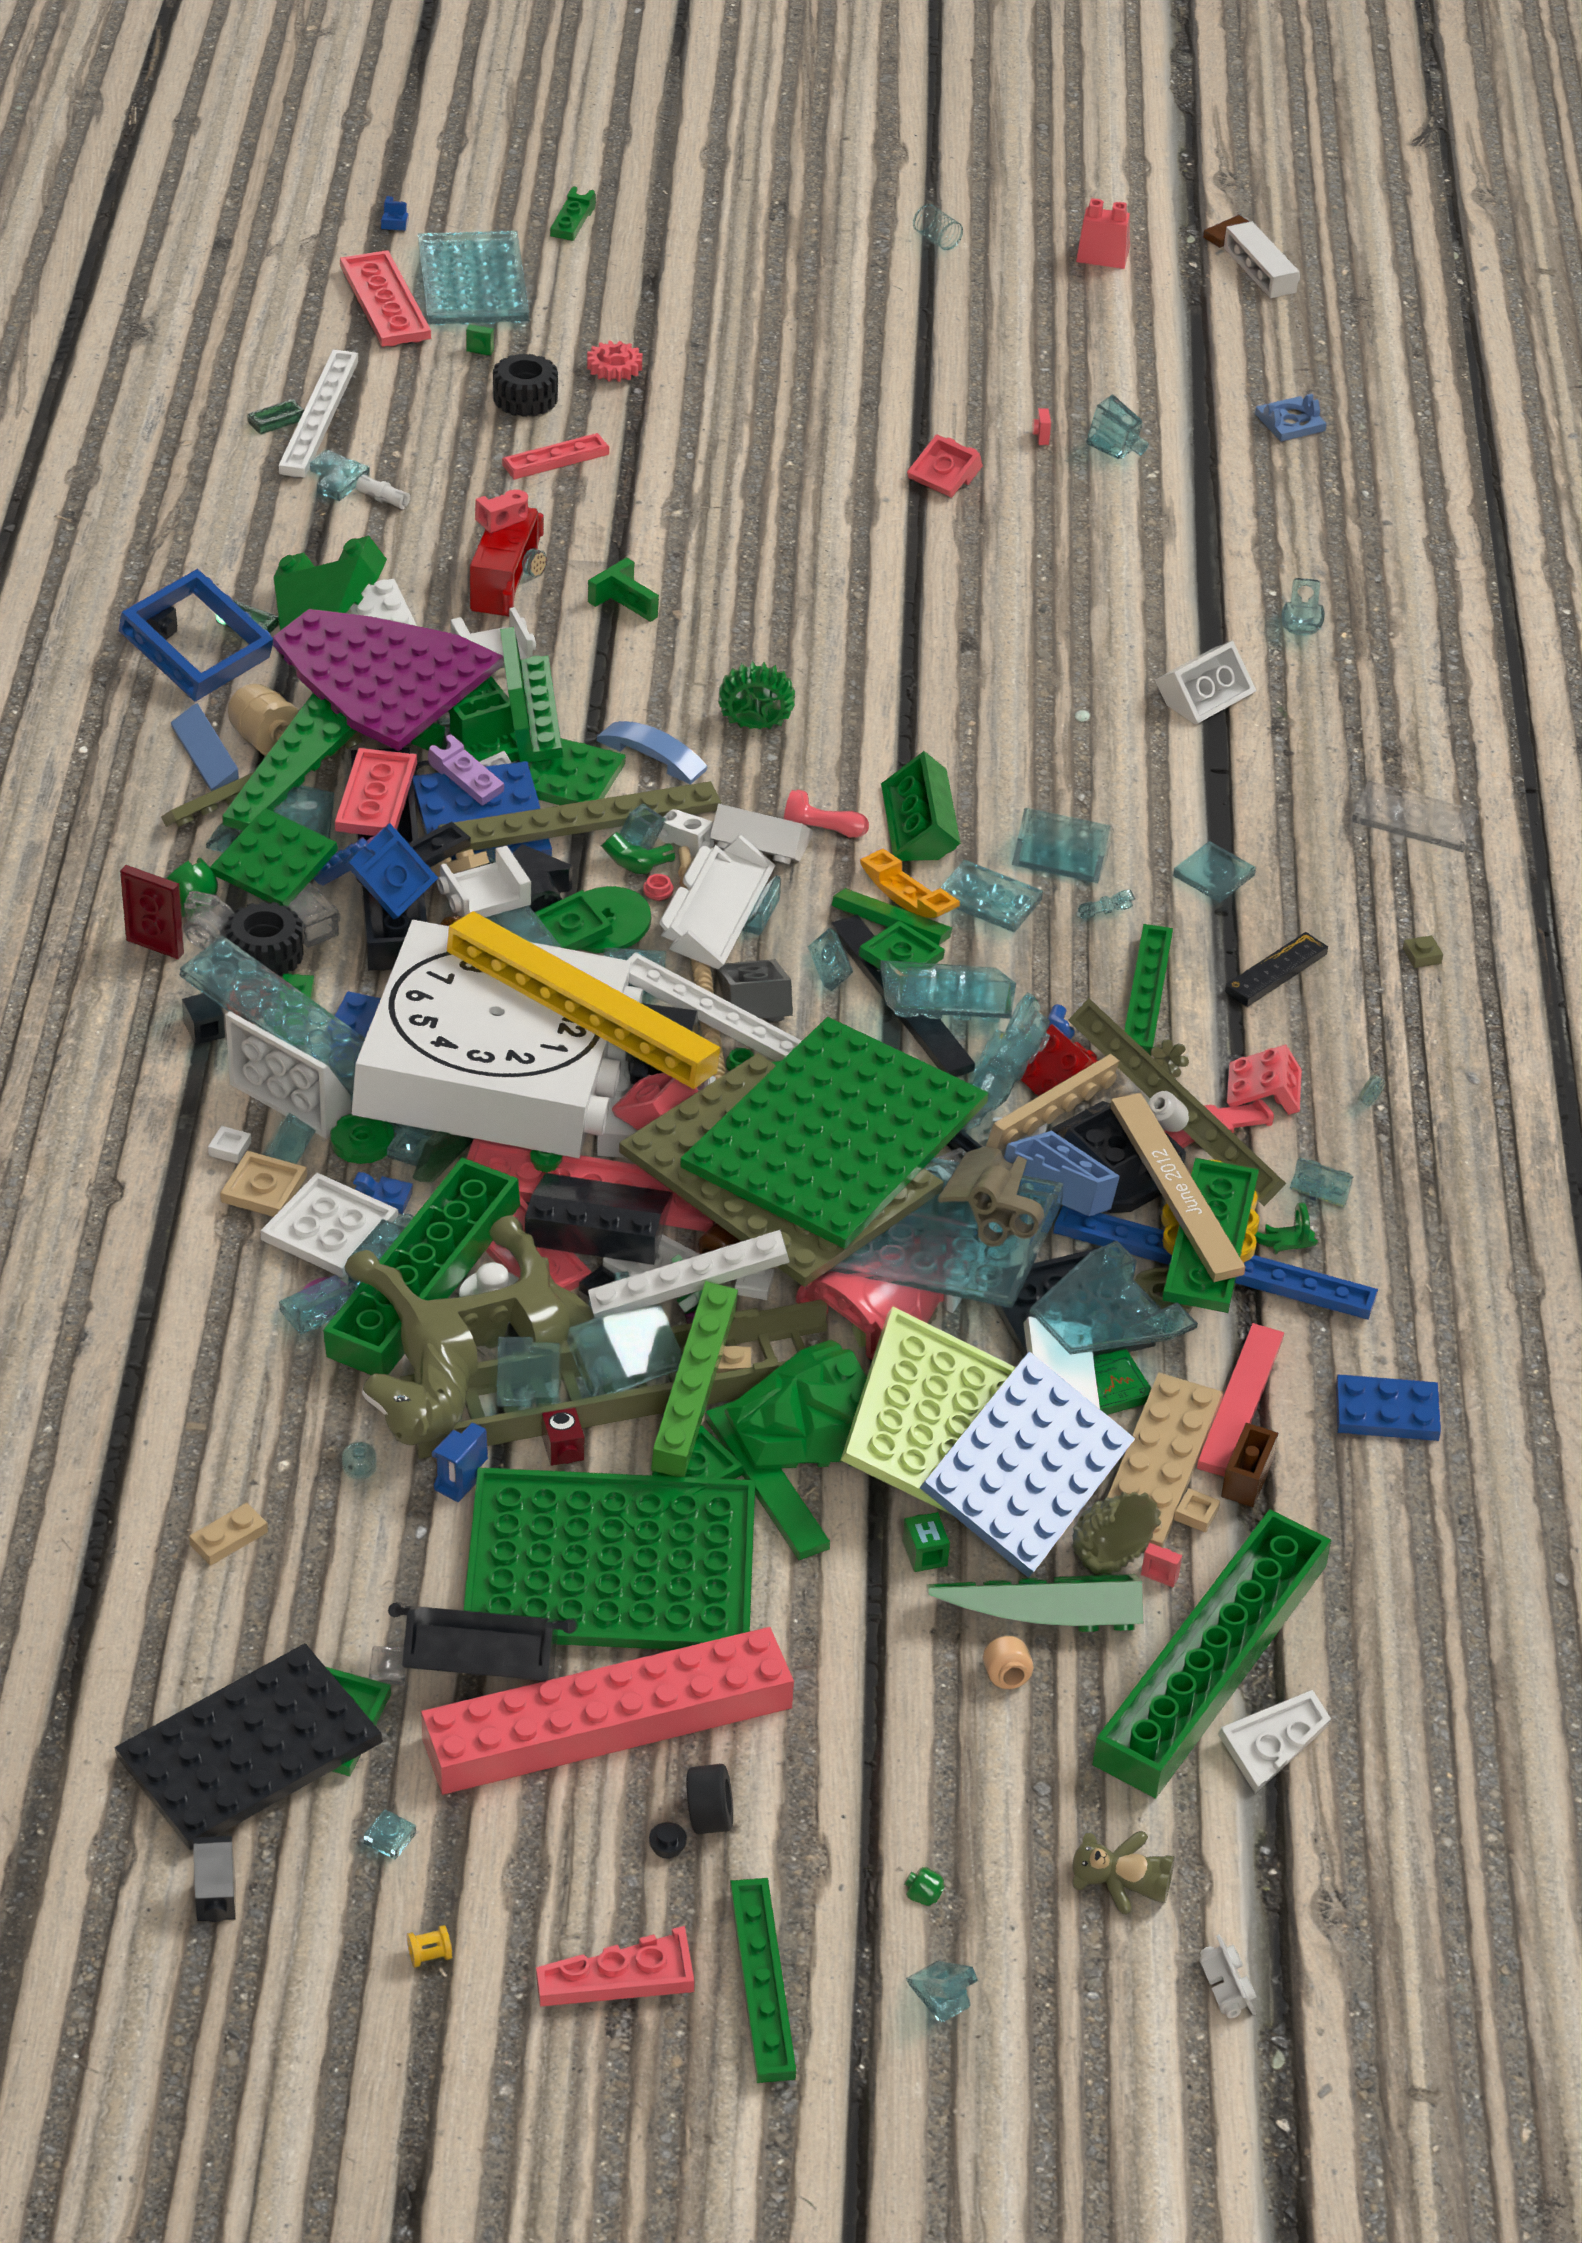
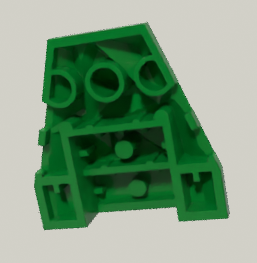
(800, 1409)

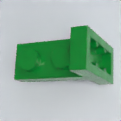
(619, 584)

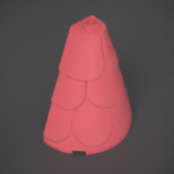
(868, 1301)

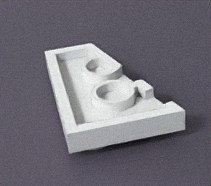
(1274, 1736)

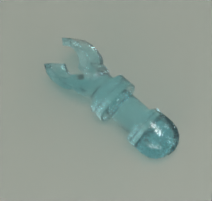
(1119, 901)

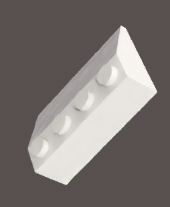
(284, 1076)

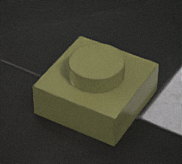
(1423, 951)

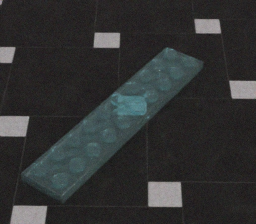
(277, 1007)

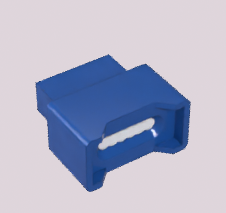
(459, 1460)

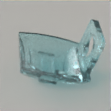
(1300, 616)

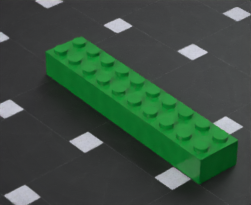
(1211, 1654)

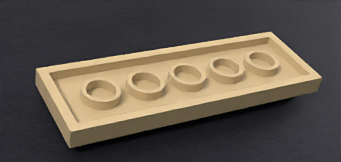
(1167, 1446)

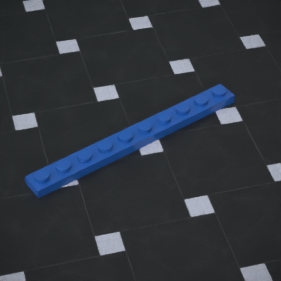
(1259, 1271)

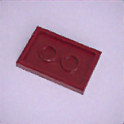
(152, 912)

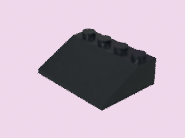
(597, 1218)

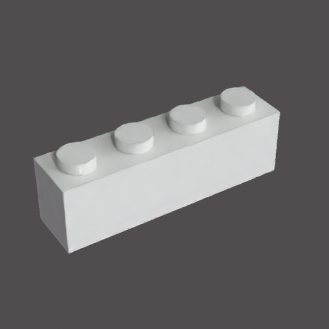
(1261, 259)

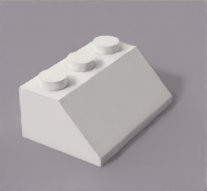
(1206, 683)
(768, 834)

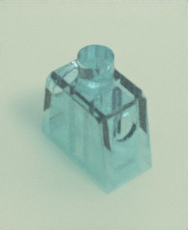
(1116, 429)

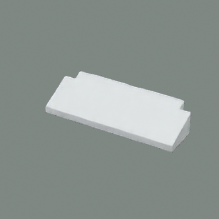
(717, 901)

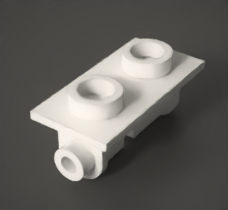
(1234, 1992)

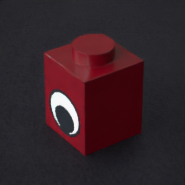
(563, 1436)

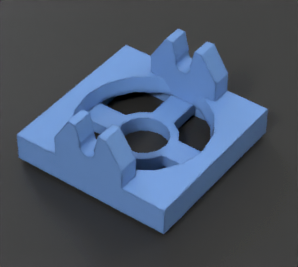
(1275, 413)

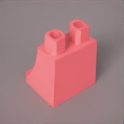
(1105, 235)
(651, 1099)

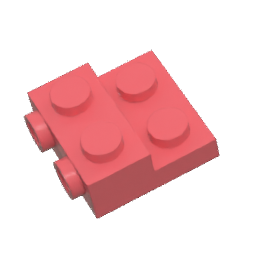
(945, 465)

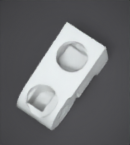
(686, 831)

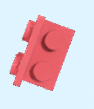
(1263, 1075)

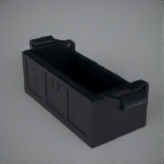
(480, 1642)

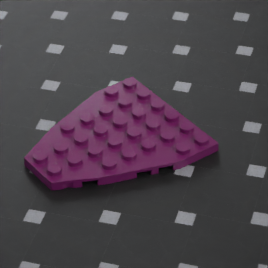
(384, 672)

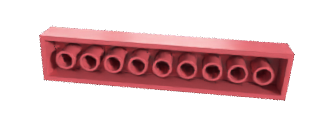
(606, 1710)

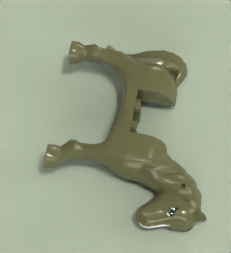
(444, 1333)

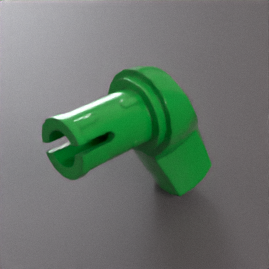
(636, 858)

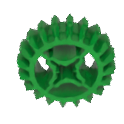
(757, 690)

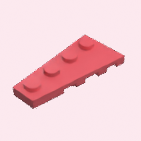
(636, 1971)

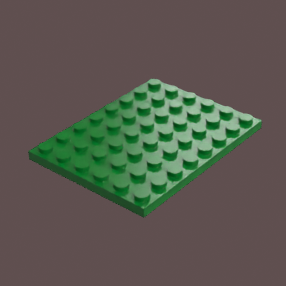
(834, 1131)
(562, 1552)

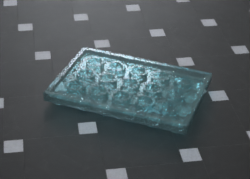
(473, 277)

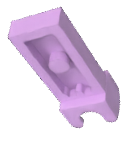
(465, 771)

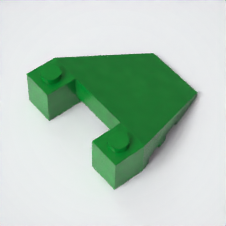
(326, 586)

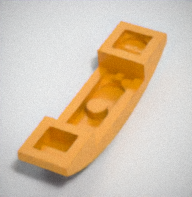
(905, 891)

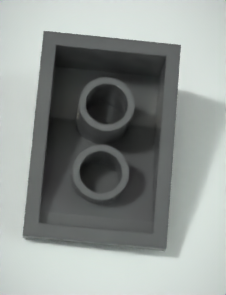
(757, 988)

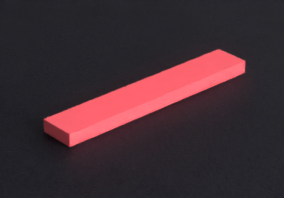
(1240, 1397)

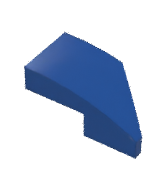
(395, 215)

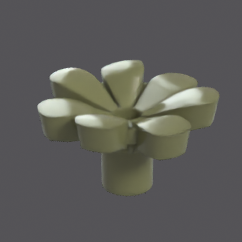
(1170, 1057)

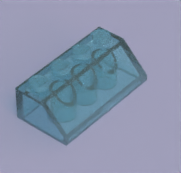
(947, 990)

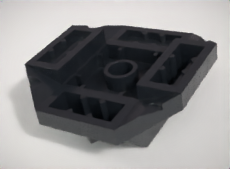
(1103, 1138)

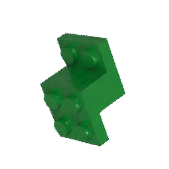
(485, 722)

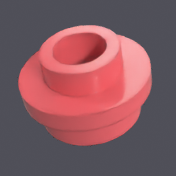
(658, 887)

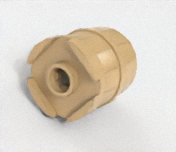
(260, 715)

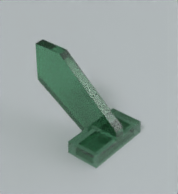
(439, 1154)

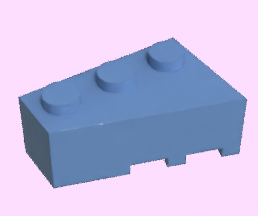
(1086, 1182)

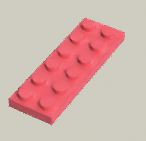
(385, 298)

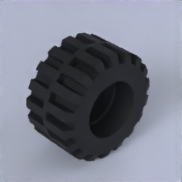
(525, 385)
(268, 935)

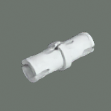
(383, 491)

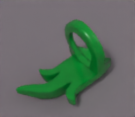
(1290, 1237)

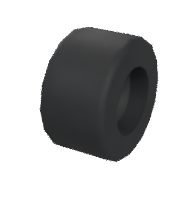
(709, 1798)

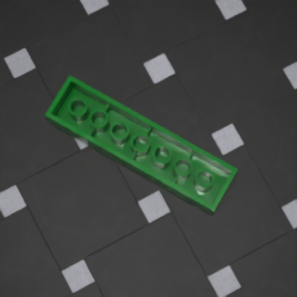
(433, 1260)

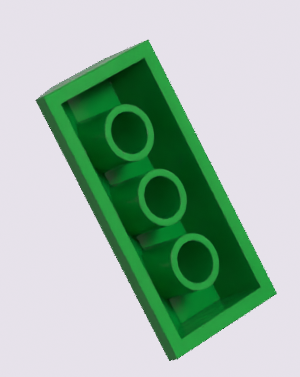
(920, 811)

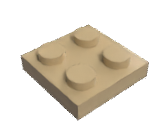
(263, 1183)

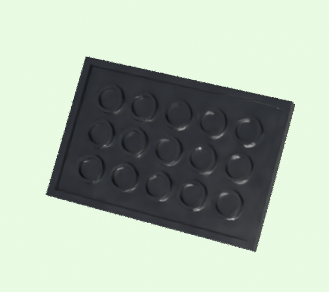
(248, 1745)

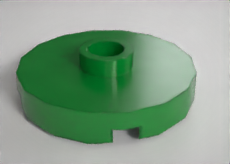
(361, 1139)

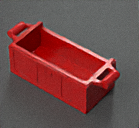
(498, 564)

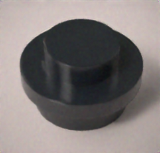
(667, 1839)

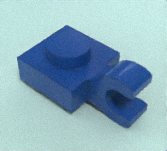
(388, 1190)

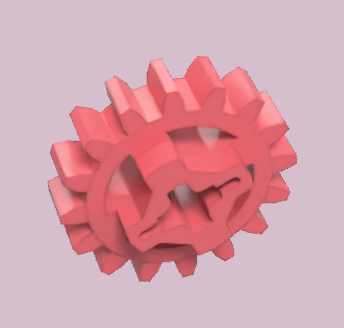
(614, 361)

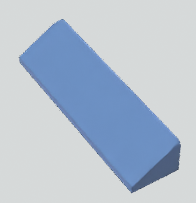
(205, 748)

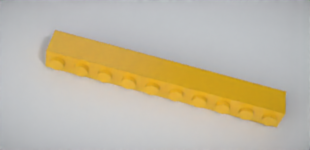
(583, 999)

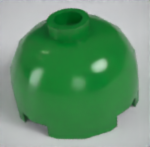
(194, 878)

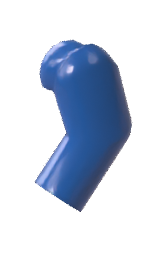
(1057, 1017)

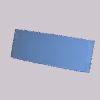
(680, 760)

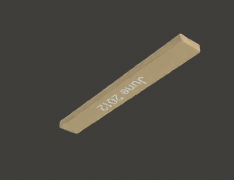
(1178, 1187)

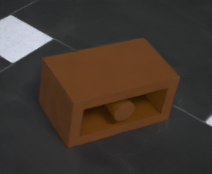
(1249, 1464)

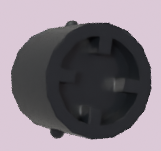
(542, 889)

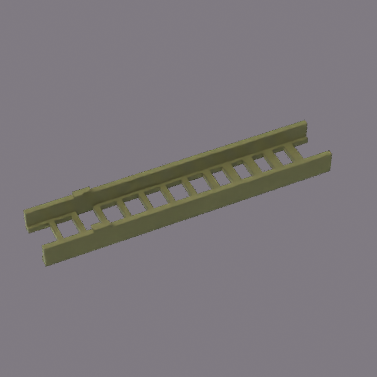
(646, 1400)

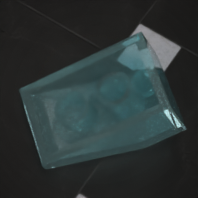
(624, 1349)

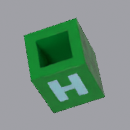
(926, 1542)

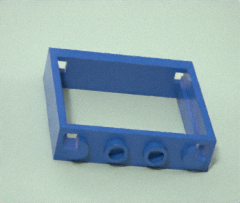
(175, 665)

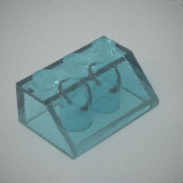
(1062, 845)

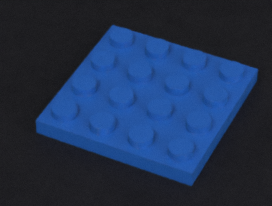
(444, 801)

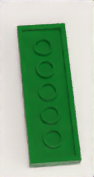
(1230, 1195)

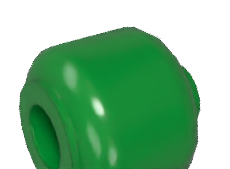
(924, 1886)

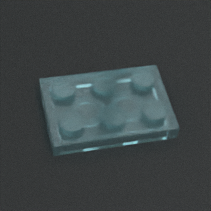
(992, 895)

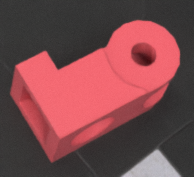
(501, 510)

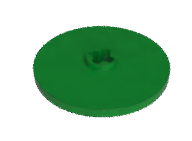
(625, 911)

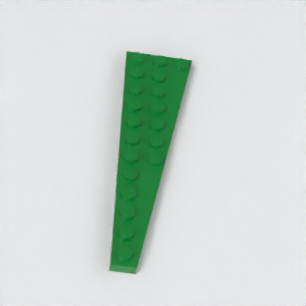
(301, 748)

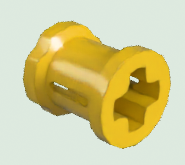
(420, 1955)

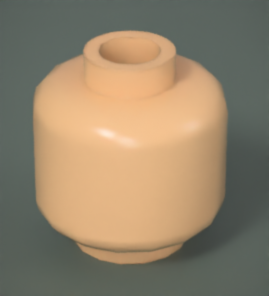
(1008, 1662)

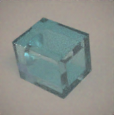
(642, 827)

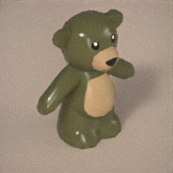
(1145, 1875)

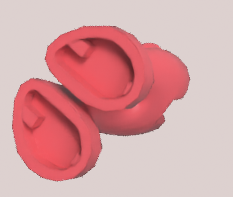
(845, 822)

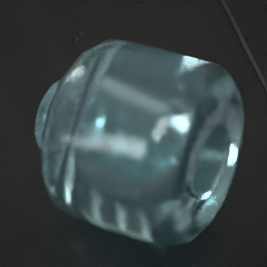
(359, 1460)

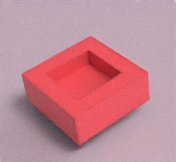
(1042, 426)
(1161, 1565)

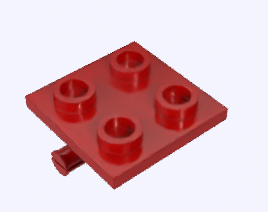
(1056, 1062)

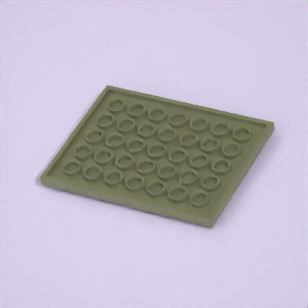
(665, 1140)

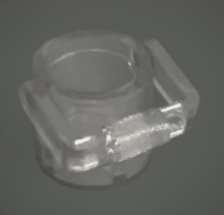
(206, 921)

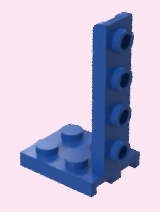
(385, 868)

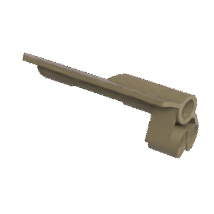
(991, 1190)

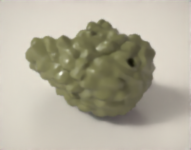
(1115, 1531)

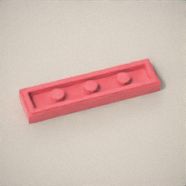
(555, 456)

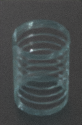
(938, 243)

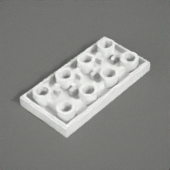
(1074, 1369)

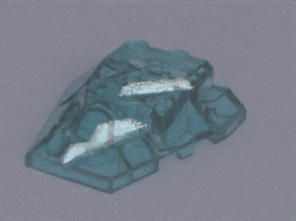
(1008, 1055)

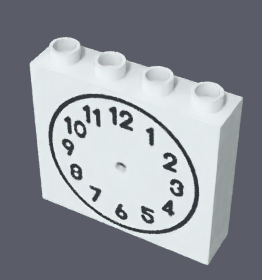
(483, 1058)

